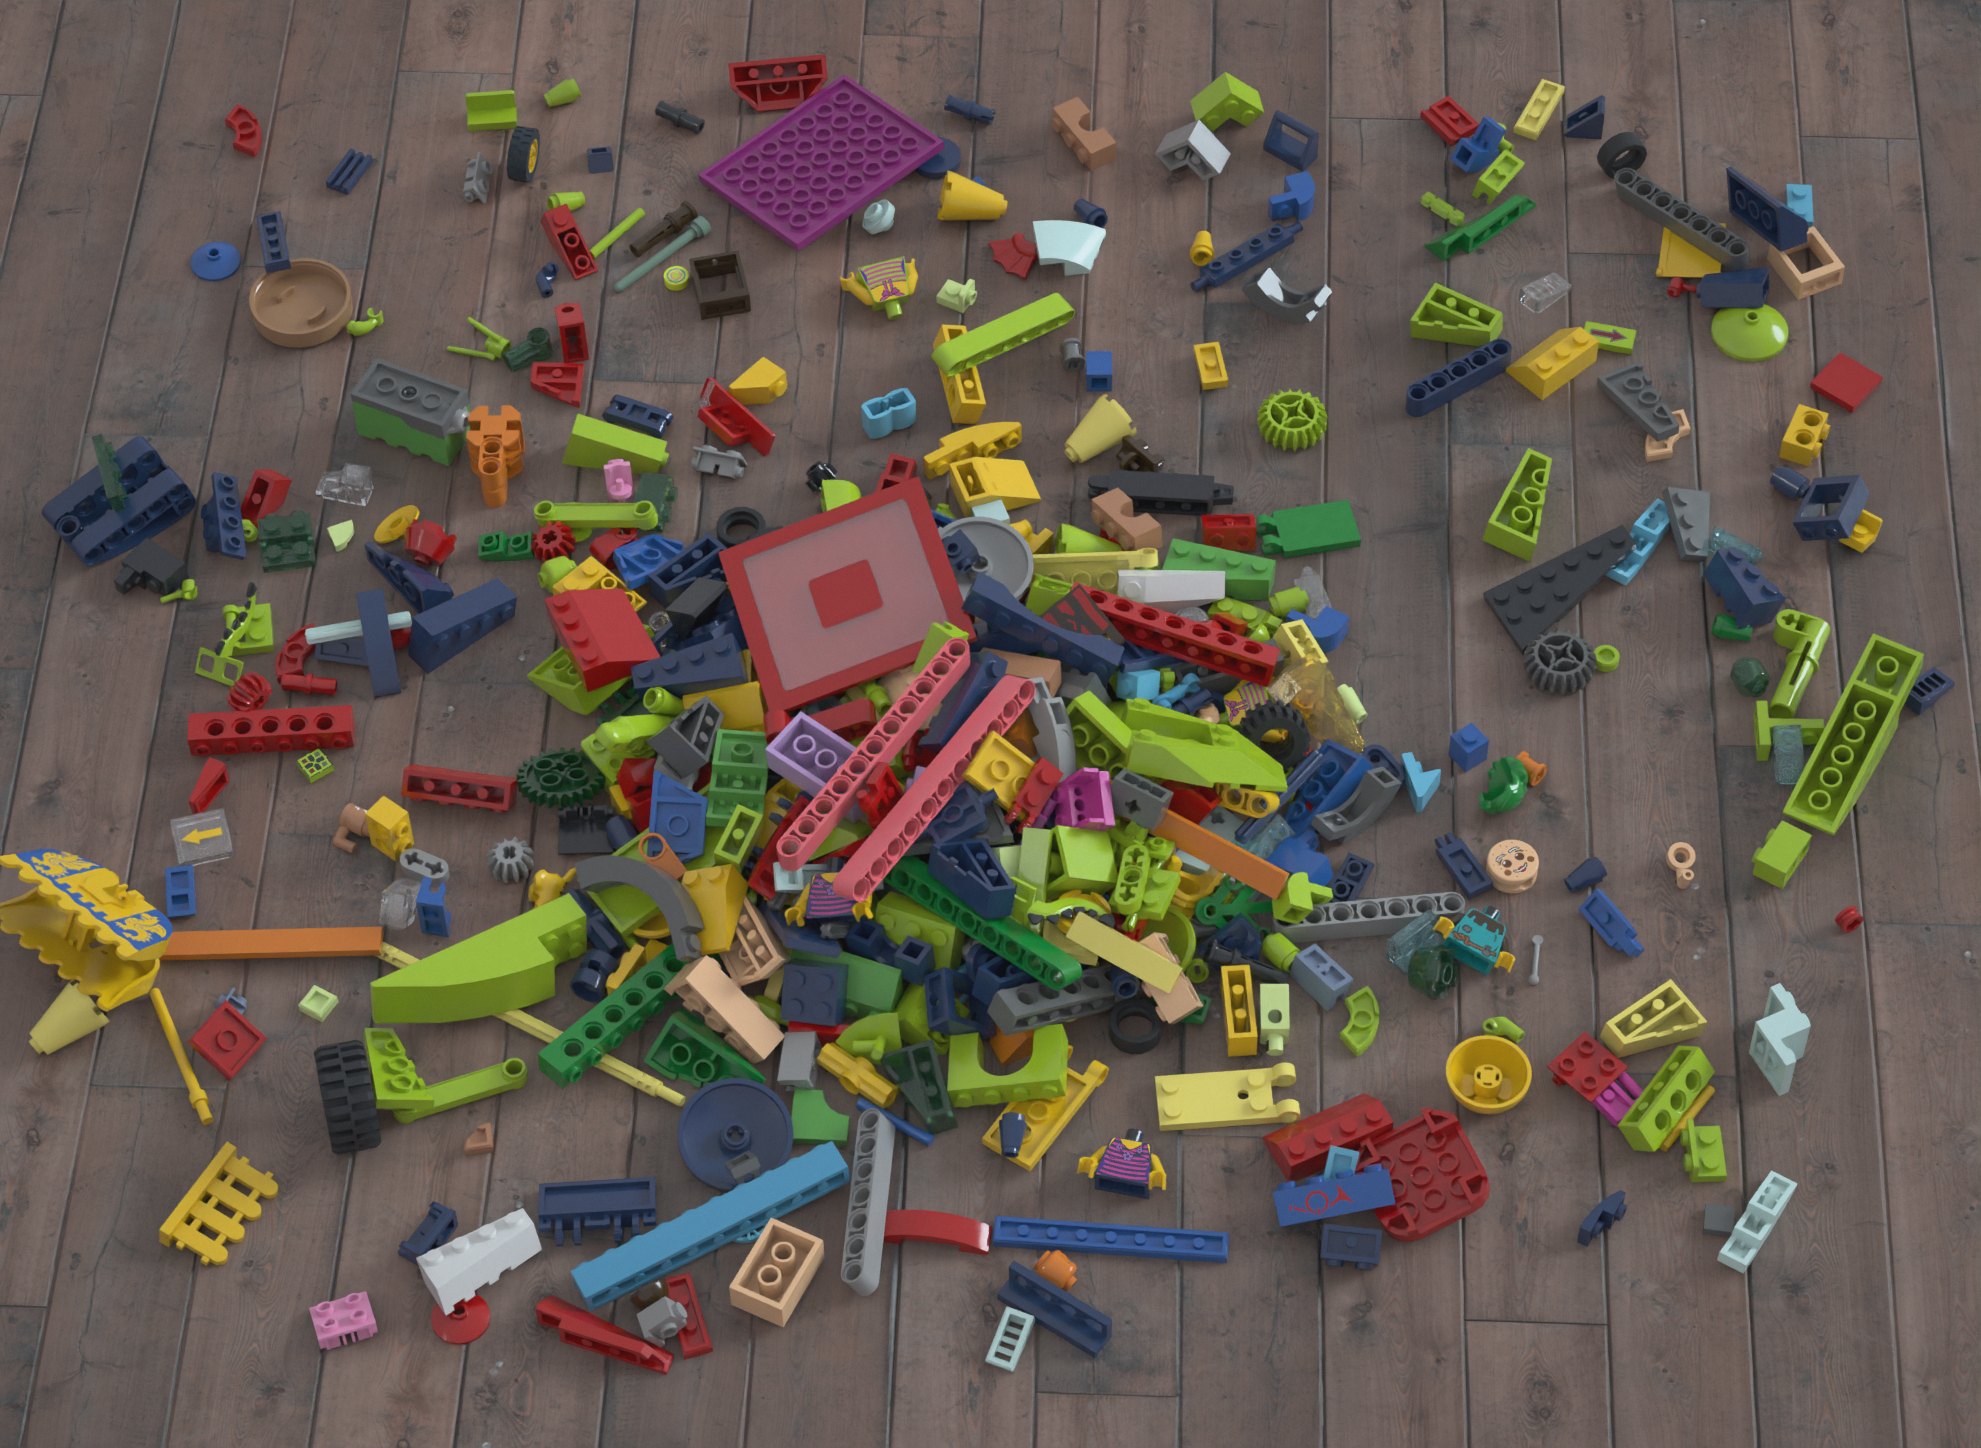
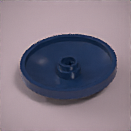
(728, 1121)

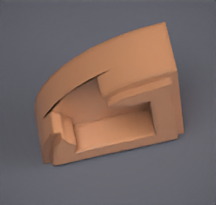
(480, 1141)

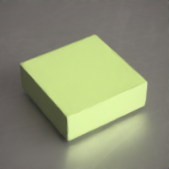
(318, 1003)

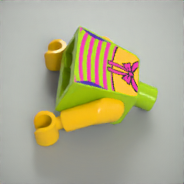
(884, 285)
(1242, 698)

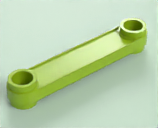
(598, 515)
(469, 1088)

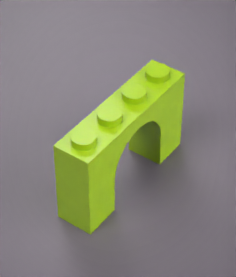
(1039, 1079)

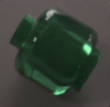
(1749, 677)

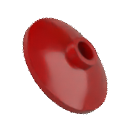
(464, 1327)

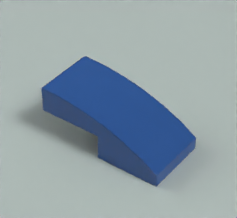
(180, 891)

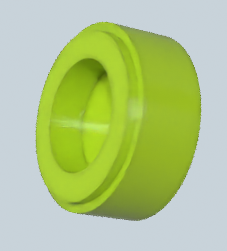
(1607, 658)

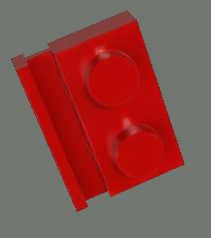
(1449, 120)

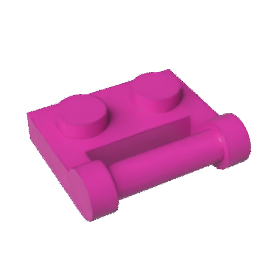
(1615, 1102)

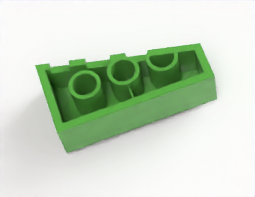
(1245, 575)

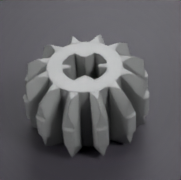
(510, 860)

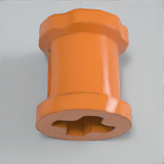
(1534, 770)

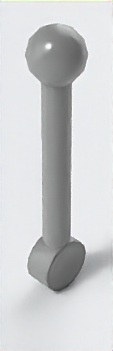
(1537, 942)

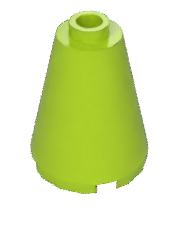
(1074, 540)

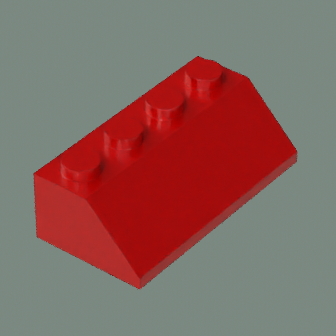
(1305, 1145)

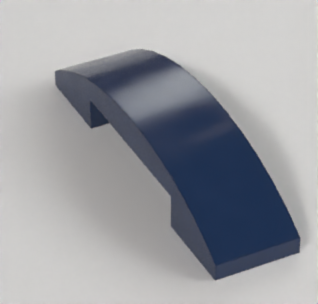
(378, 642)

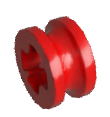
(1849, 919)

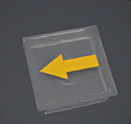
(202, 838)

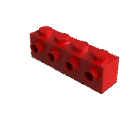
(459, 787)

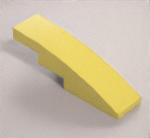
(1124, 952)

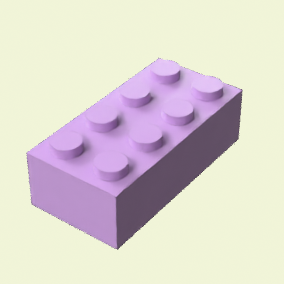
(810, 757)

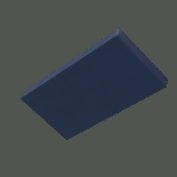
(802, 938)

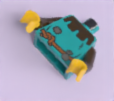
(1477, 939)

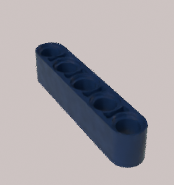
(1458, 377)

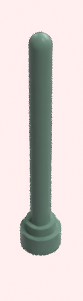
(698, 228)

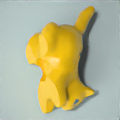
(548, 886)

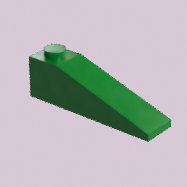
(696, 1053)

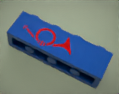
(1333, 1196)

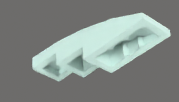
(1757, 1222)

